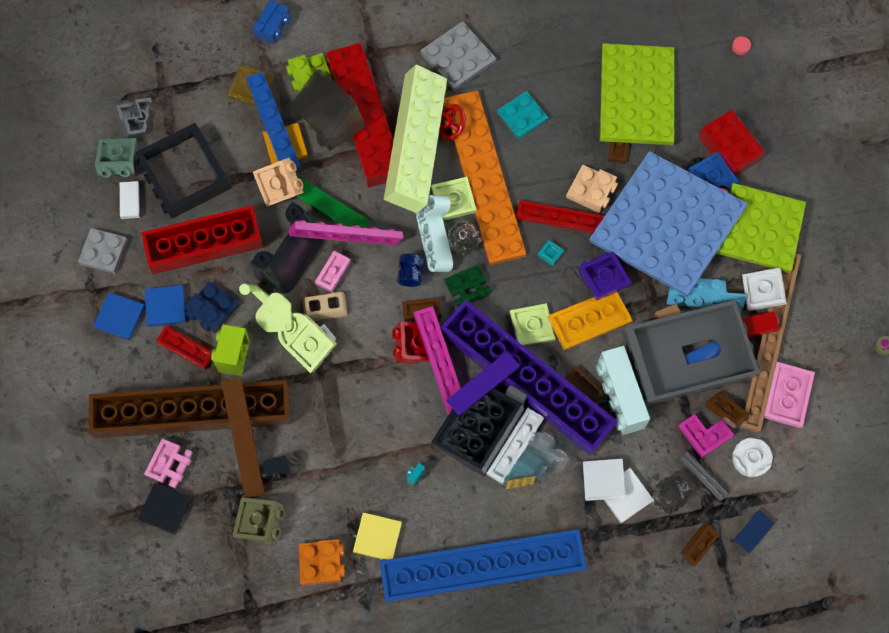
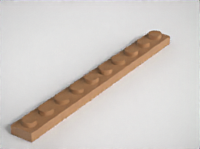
(767, 358)

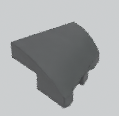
(133, 117)

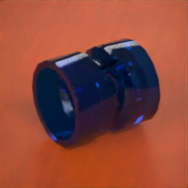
(410, 268)

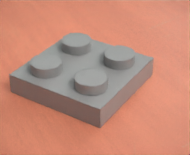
(102, 250)

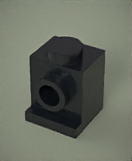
(276, 468)

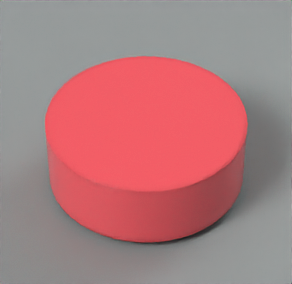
(741, 45)

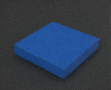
(165, 306)
(119, 316)

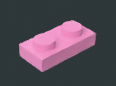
(332, 271)

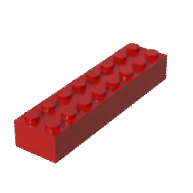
(375, 140)

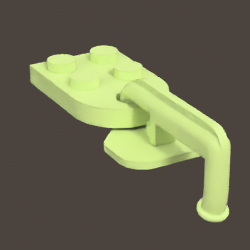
(295, 330)

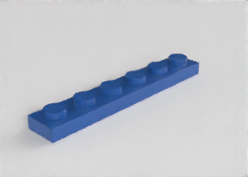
(271, 118)

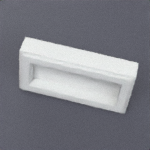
(129, 200)

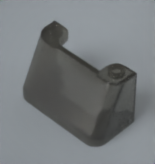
(327, 110)

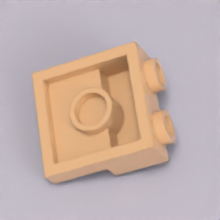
(278, 181)
(592, 188)

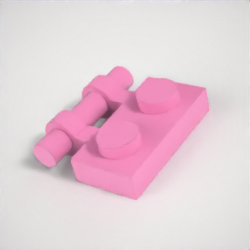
(163, 460)

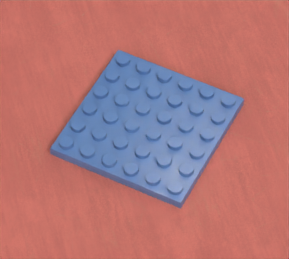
(668, 223)

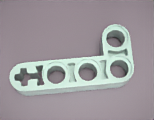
(434, 234)

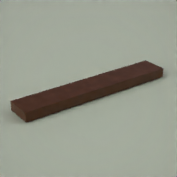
(243, 437)

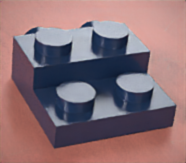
(210, 307)

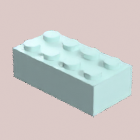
(622, 390)

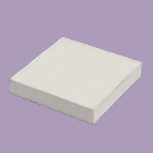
(764, 289)
(604, 479)
(636, 498)

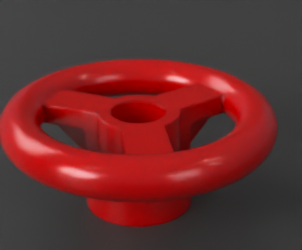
(449, 121)

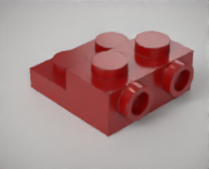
(409, 344)

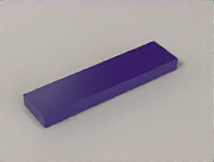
(483, 383)

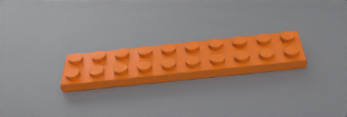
(487, 184)

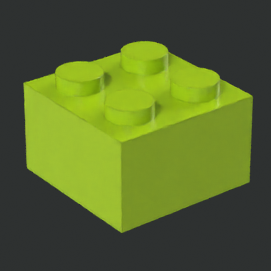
(231, 350)

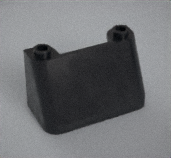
(291, 258)

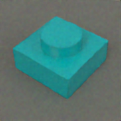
(415, 474)

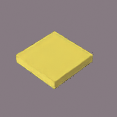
(377, 537)

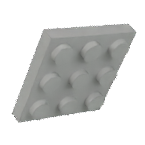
(458, 55)

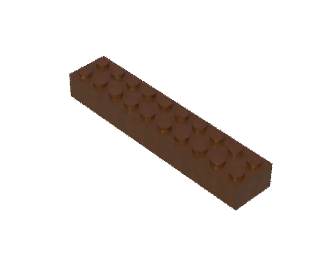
(184, 409)

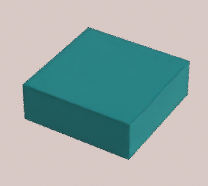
(550, 252)

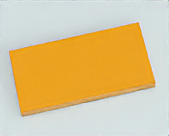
(589, 320)

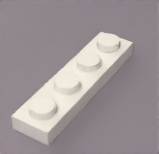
(515, 445)

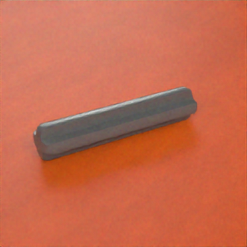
(698, 470)

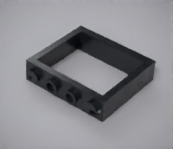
(196, 198)

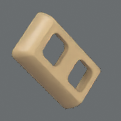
(325, 312)

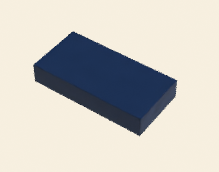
(753, 531)

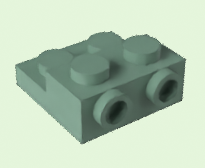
(116, 157)

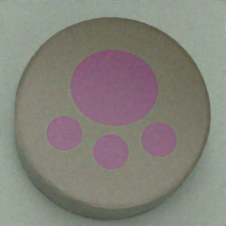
(882, 346)

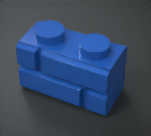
(271, 22)

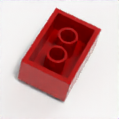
(732, 142)

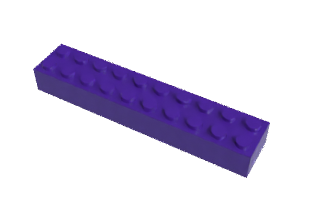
(545, 389)

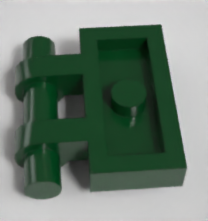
(467, 280)

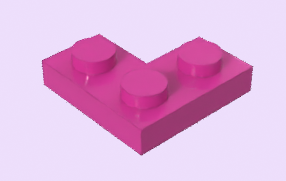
(705, 439)

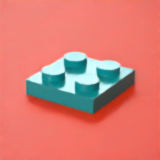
(522, 115)

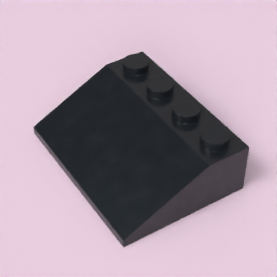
(480, 431)

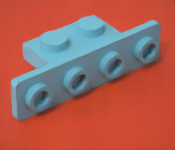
(705, 294)

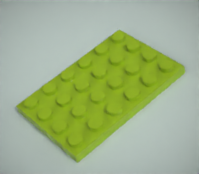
(637, 94)

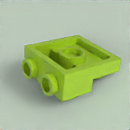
(302, 68)

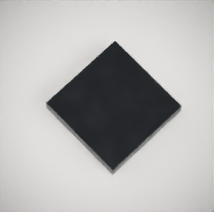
(164, 508)

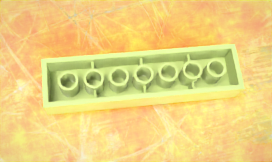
(415, 139)

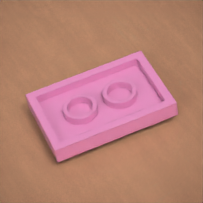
(789, 395)

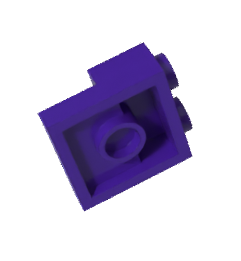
(604, 275)

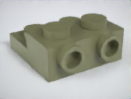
(258, 520)

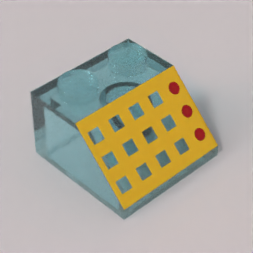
(526, 470)

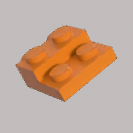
(321, 562)

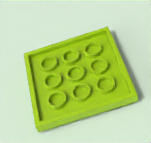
(766, 229)

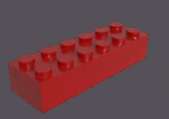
(202, 239)

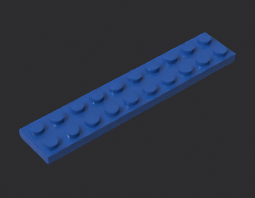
(482, 565)

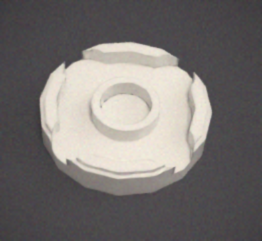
(752, 457)

